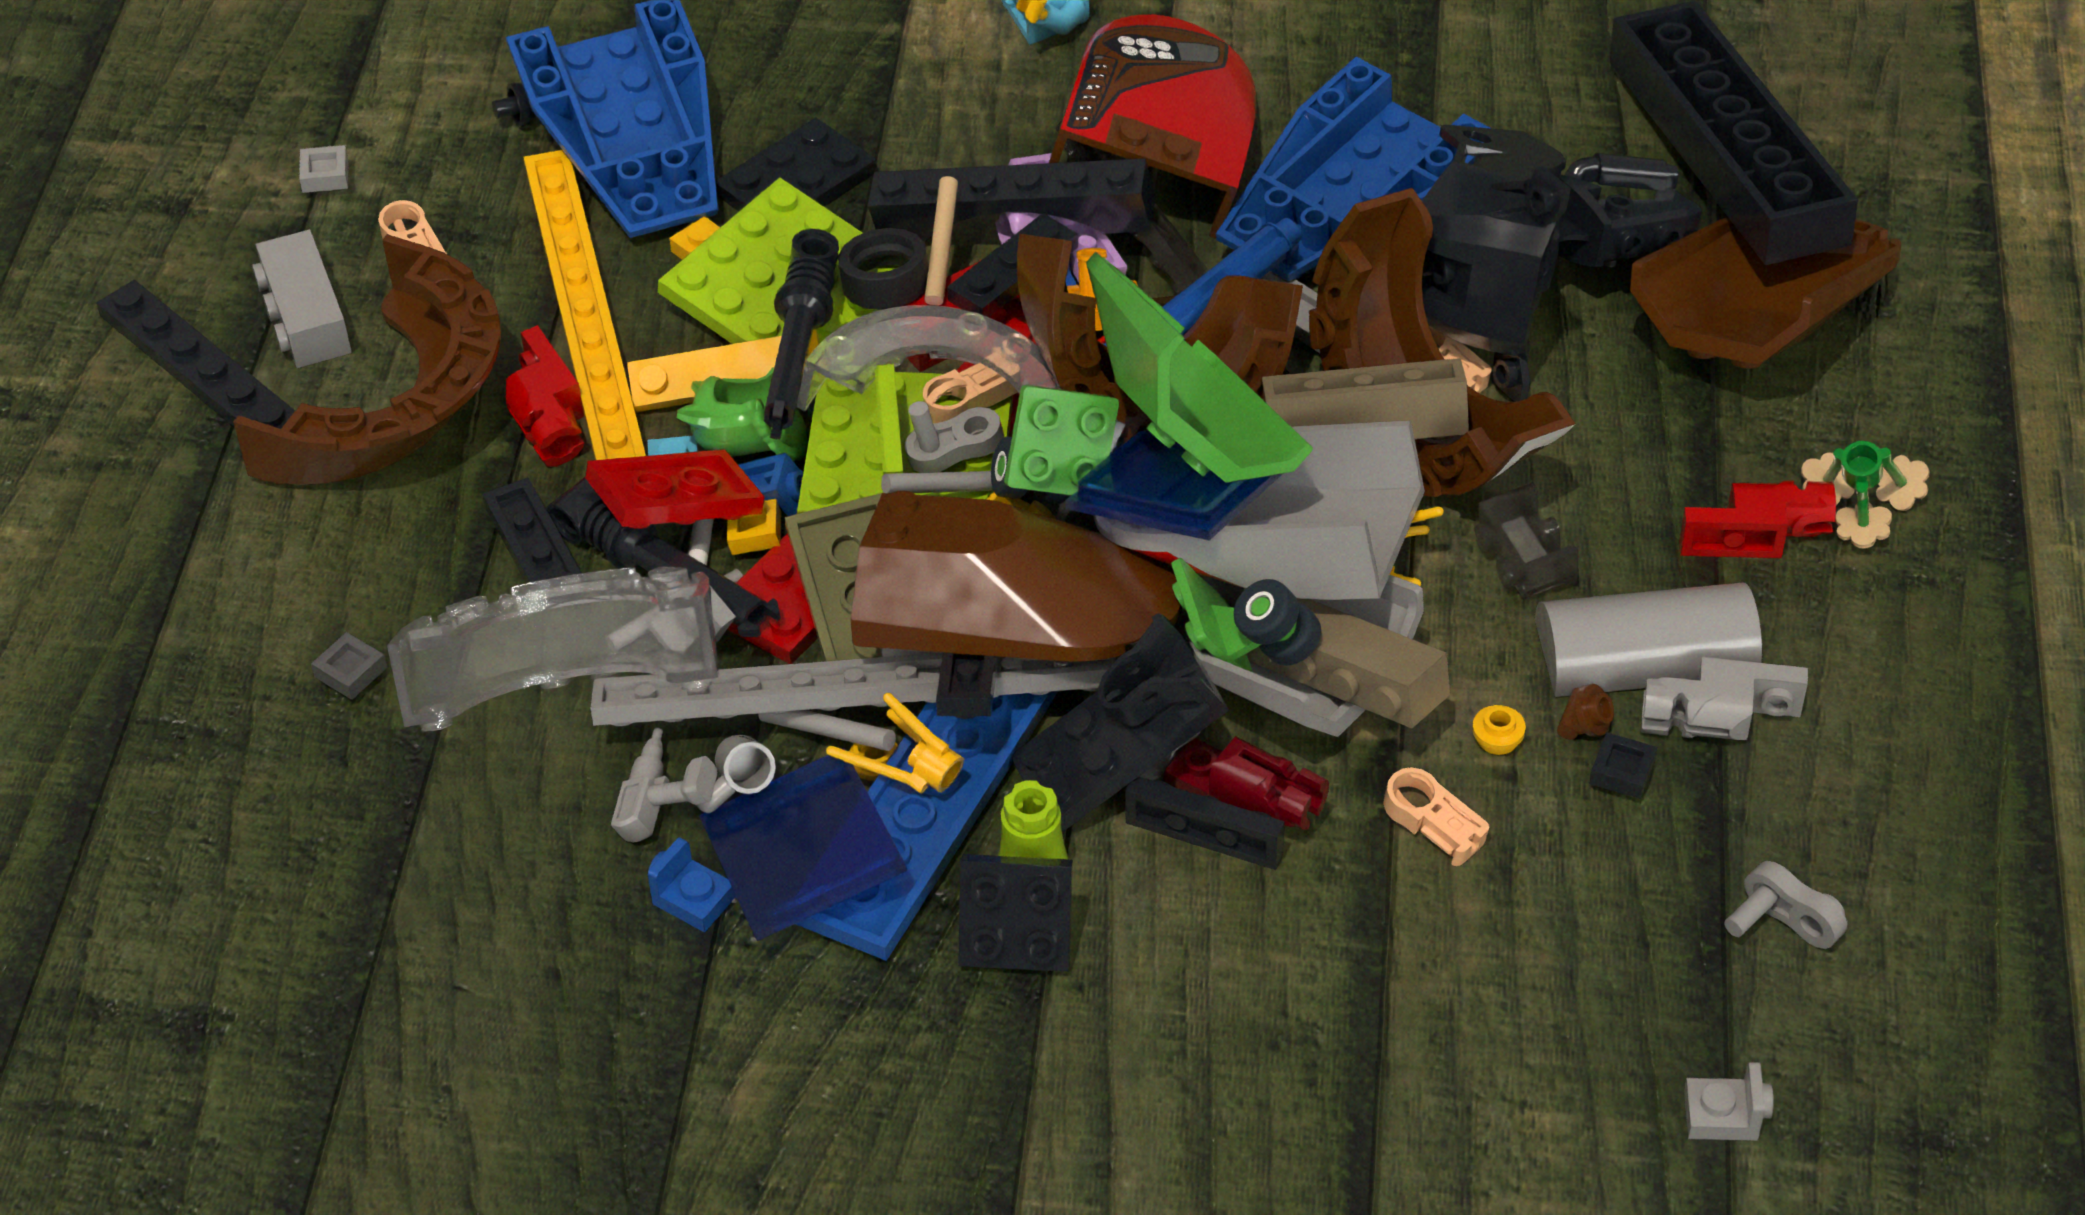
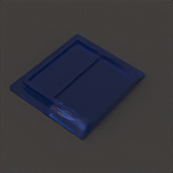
(1161, 491)
(802, 845)

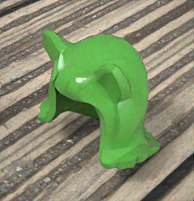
(731, 418)

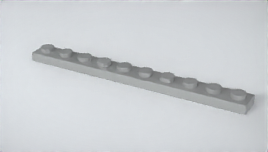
(820, 686)

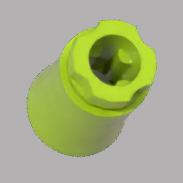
(1031, 823)

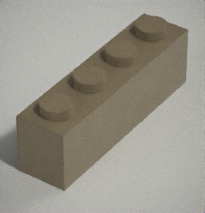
(1419, 392)
(1369, 667)

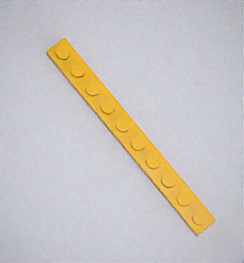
(583, 307)

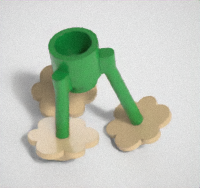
(1862, 468)

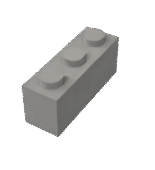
(300, 299)

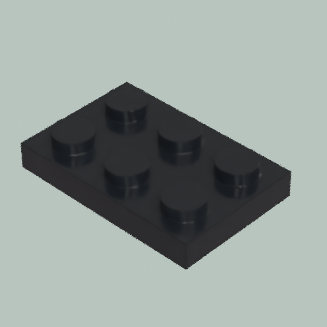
(809, 158)

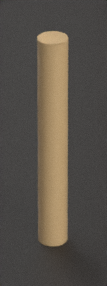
(941, 241)

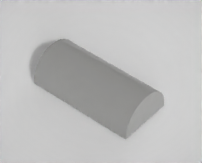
(1646, 635)

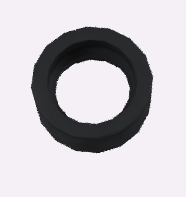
(885, 288)

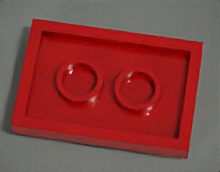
(674, 488)

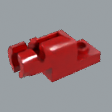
(545, 400)
(1758, 520)

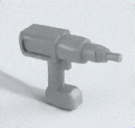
(648, 789)

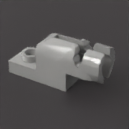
(1722, 698)

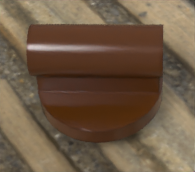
(1586, 712)

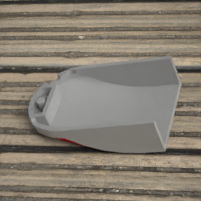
(1317, 530)

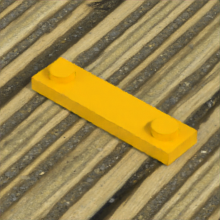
(668, 379)

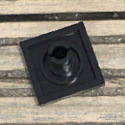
(1015, 912)

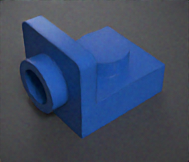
(776, 479)
(687, 887)

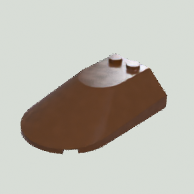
(1724, 302)
(1000, 583)

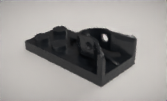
(1125, 724)

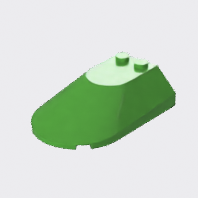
(1188, 387)

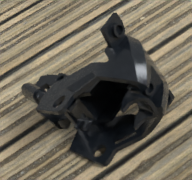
(1510, 220)

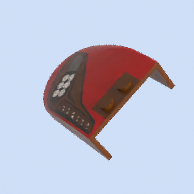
(1167, 97)

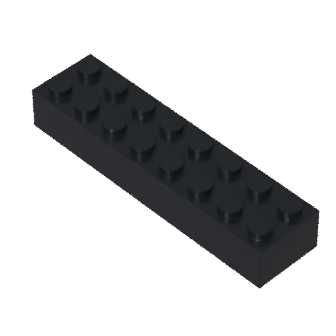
(1733, 133)

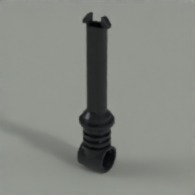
(803, 306)
(584, 517)

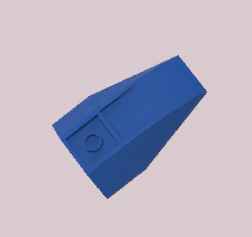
(629, 114)
(1336, 153)

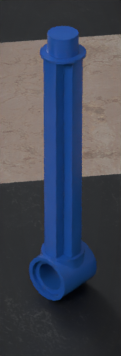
(1251, 260)

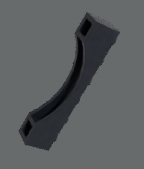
(1100, 194)

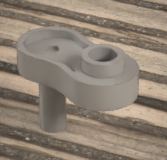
(942, 444)
(1781, 895)

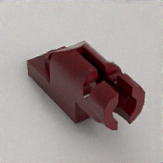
(1249, 780)

